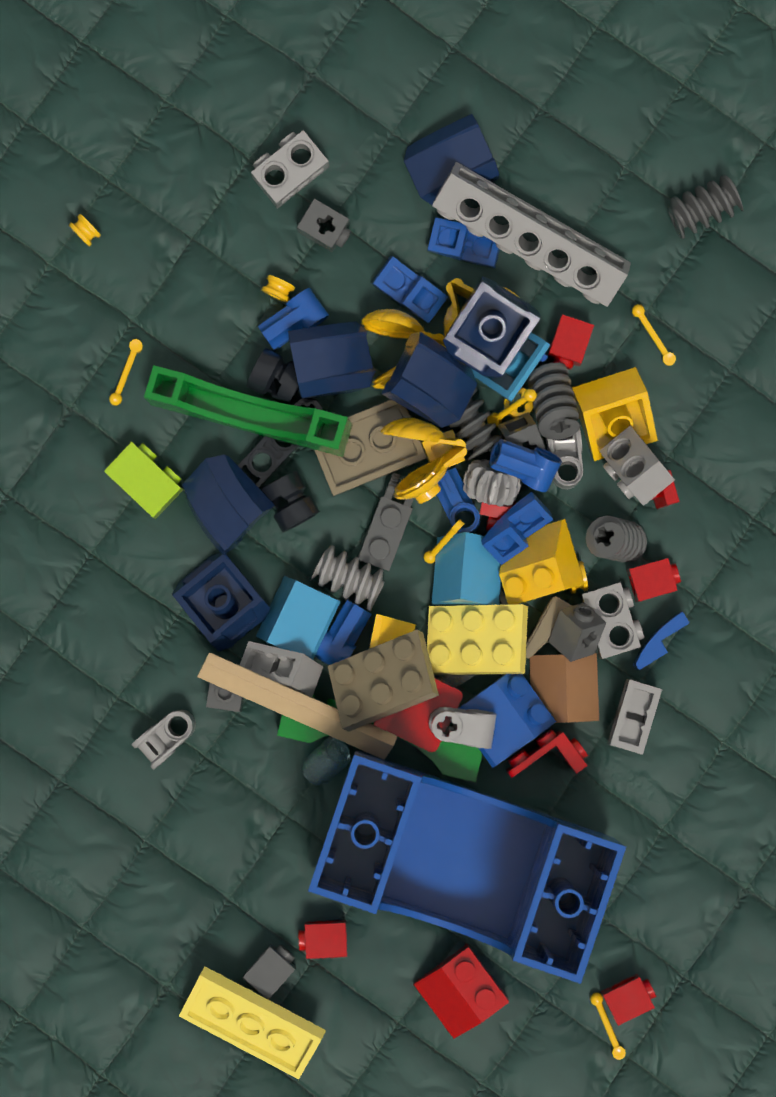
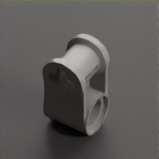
(570, 453)
(469, 726)
(163, 738)

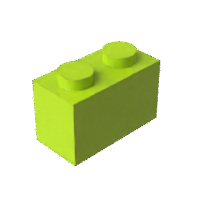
(144, 479)

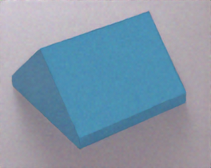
(519, 369)
(466, 573)
(298, 618)

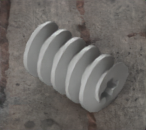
(349, 576)

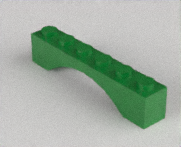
(272, 419)
(450, 758)

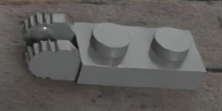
(386, 529)

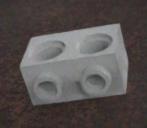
(296, 175)
(636, 466)
(620, 617)
(283, 666)
(634, 716)

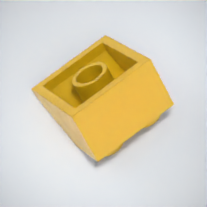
(613, 405)
(543, 567)

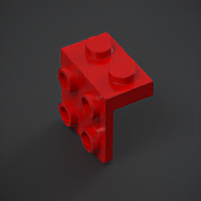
(413, 723)
(570, 750)

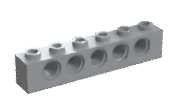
(524, 218)

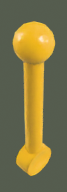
(135, 347)
(668, 357)
(529, 395)
(429, 556)
(618, 1051)

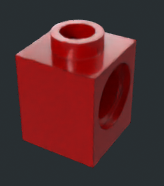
(570, 341)
(653, 579)
(324, 939)
(629, 998)

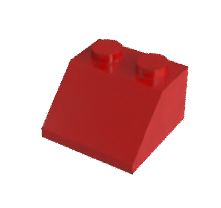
(461, 992)

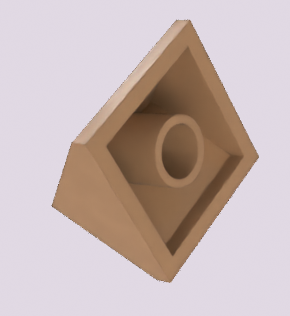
(566, 687)

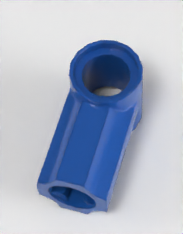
(300, 313)
(532, 467)
(456, 500)
(343, 634)

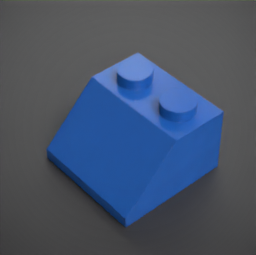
(519, 715)

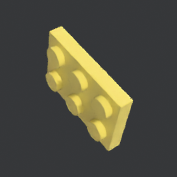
(477, 639)

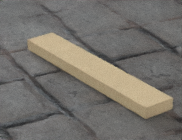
(293, 705)

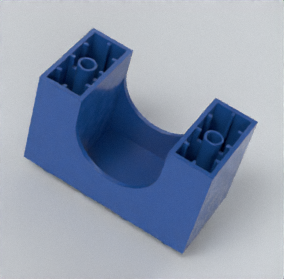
(468, 865)

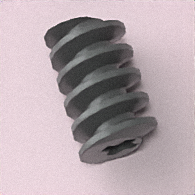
(704, 205)
(554, 402)
(475, 430)
(616, 539)

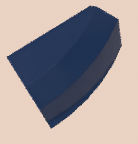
(436, 154)
(490, 329)
(331, 359)
(431, 381)
(224, 501)
(221, 601)

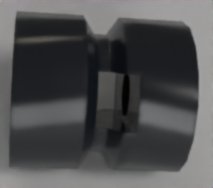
(275, 377)
(290, 502)

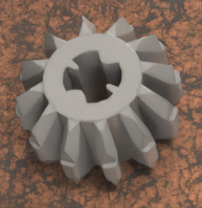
(490, 484)

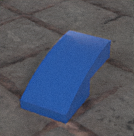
(456, 242)
(409, 289)
(510, 532)
(653, 646)

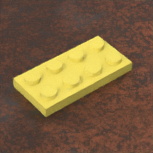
(252, 1023)

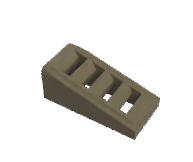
(544, 626)

